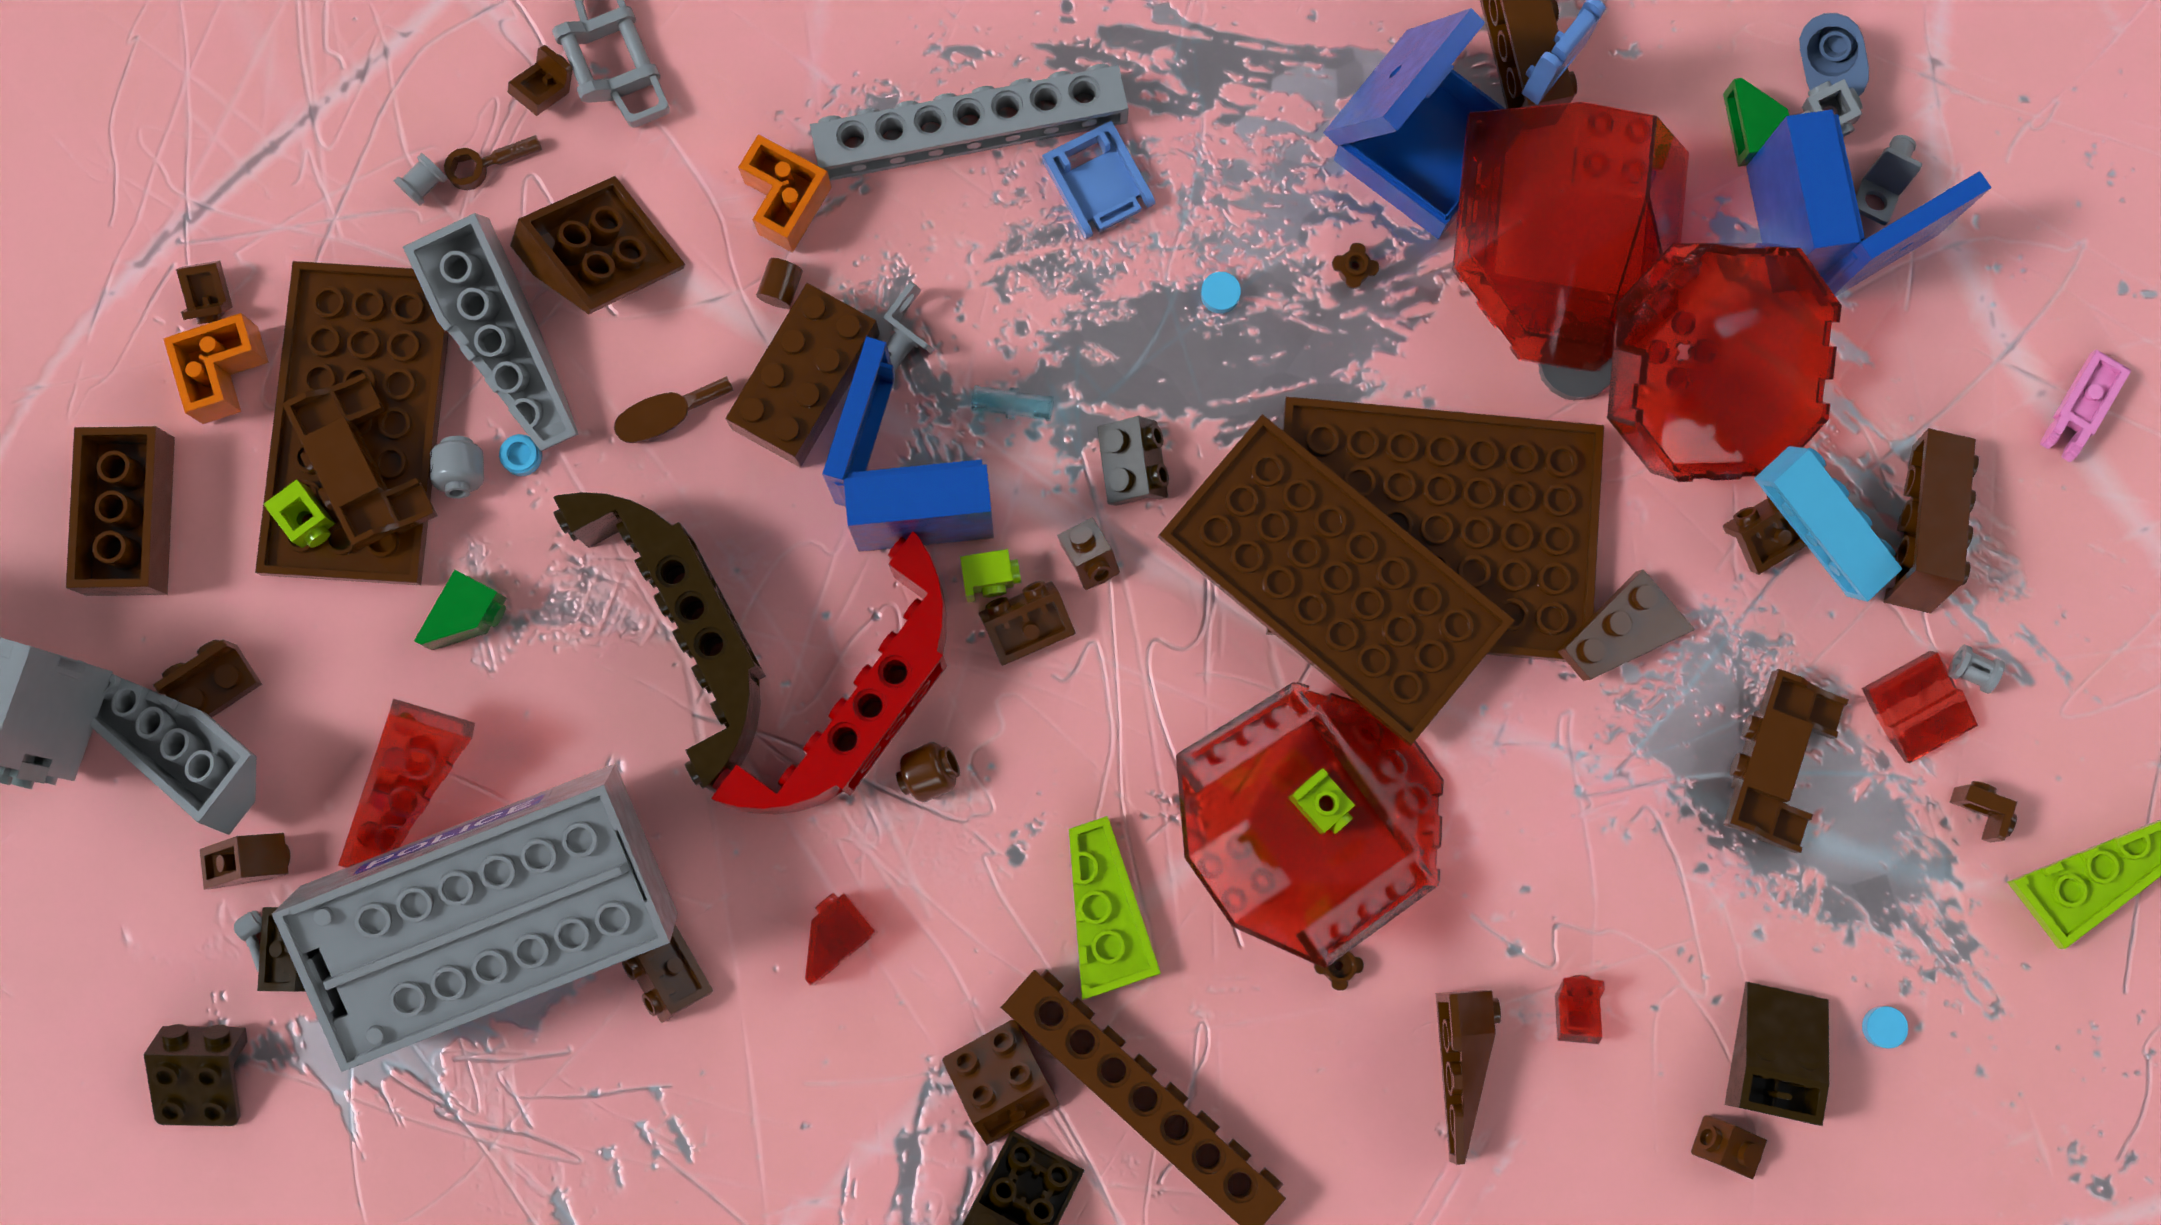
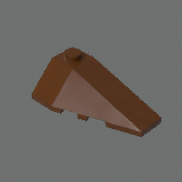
(1466, 1044)

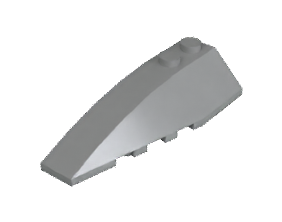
(492, 323)
(180, 752)

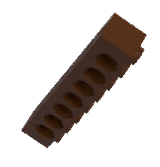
(1249, 1208)

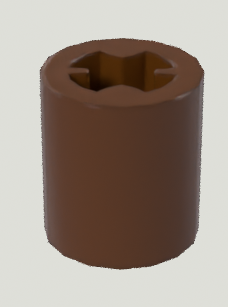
(779, 283)

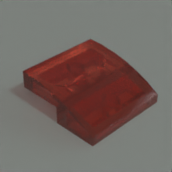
(1919, 706)

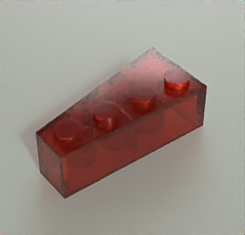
(406, 770)

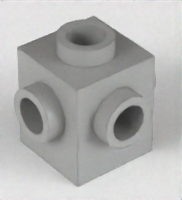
(1839, 98)

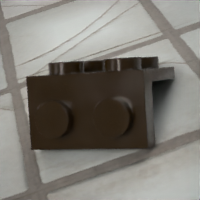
(194, 1075)

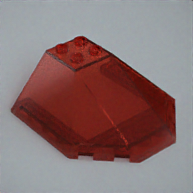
(1563, 221)
(1264, 856)

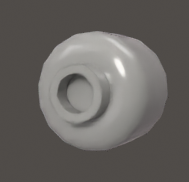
(456, 466)

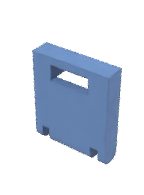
(1566, 49)
(1102, 188)

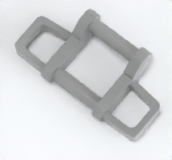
(602, 90)

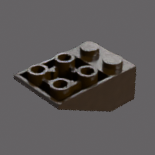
(1781, 1055)
(1025, 1186)

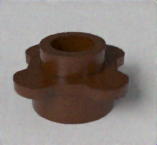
(1351, 276)
(1340, 978)

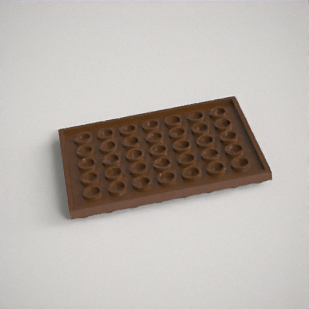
(1486, 494)

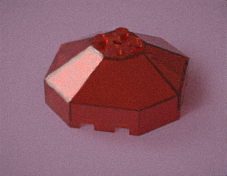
(1754, 364)

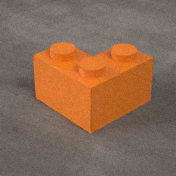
(792, 190)
(206, 360)

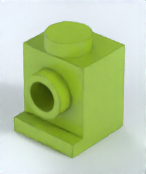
(291, 506)
(989, 573)
(1307, 799)

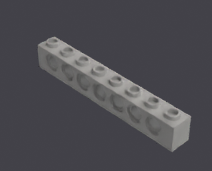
(957, 139)

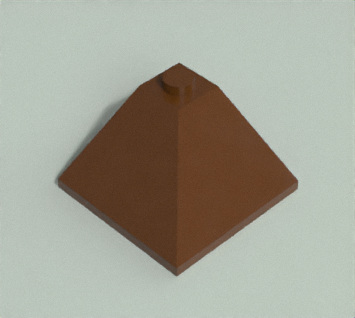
(594, 246)

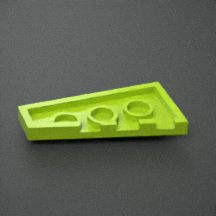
(2092, 884)
(1108, 921)

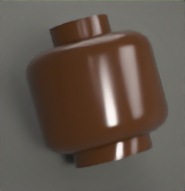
(928, 771)

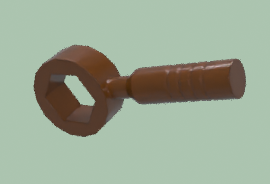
(498, 156)

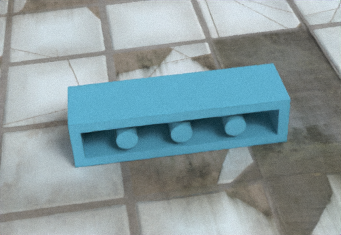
(1829, 522)

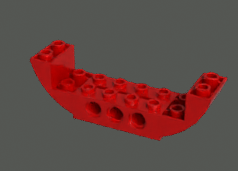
(825, 768)

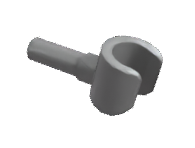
(246, 929)

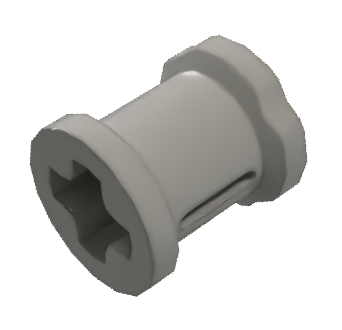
(420, 179)
(1976, 669)

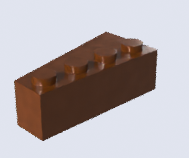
(1935, 521)

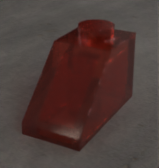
(835, 935)

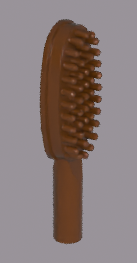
(664, 412)

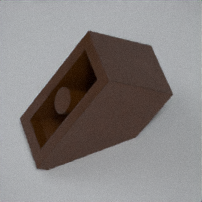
(244, 860)

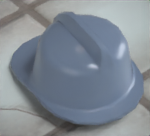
(1834, 51)

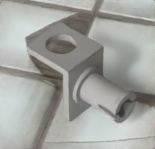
(1888, 178)
(903, 339)

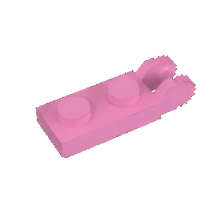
(2086, 402)

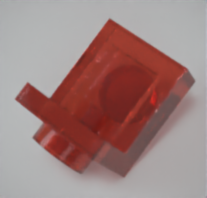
(1579, 1009)

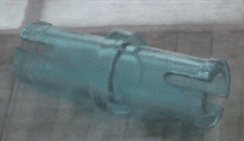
(1012, 403)

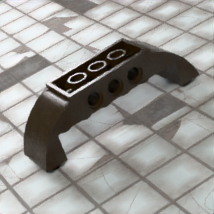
(664, 554)

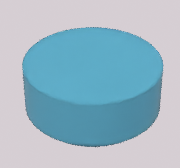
(1220, 292)
(520, 455)
(1885, 1027)

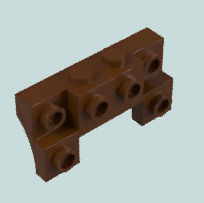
(350, 479)
(1773, 757)

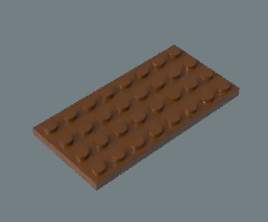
(337, 327)
(1336, 579)

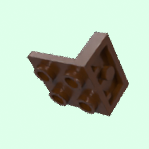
(999, 1082)

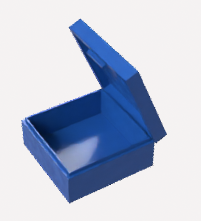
(1410, 122)
(1810, 202)
(884, 504)

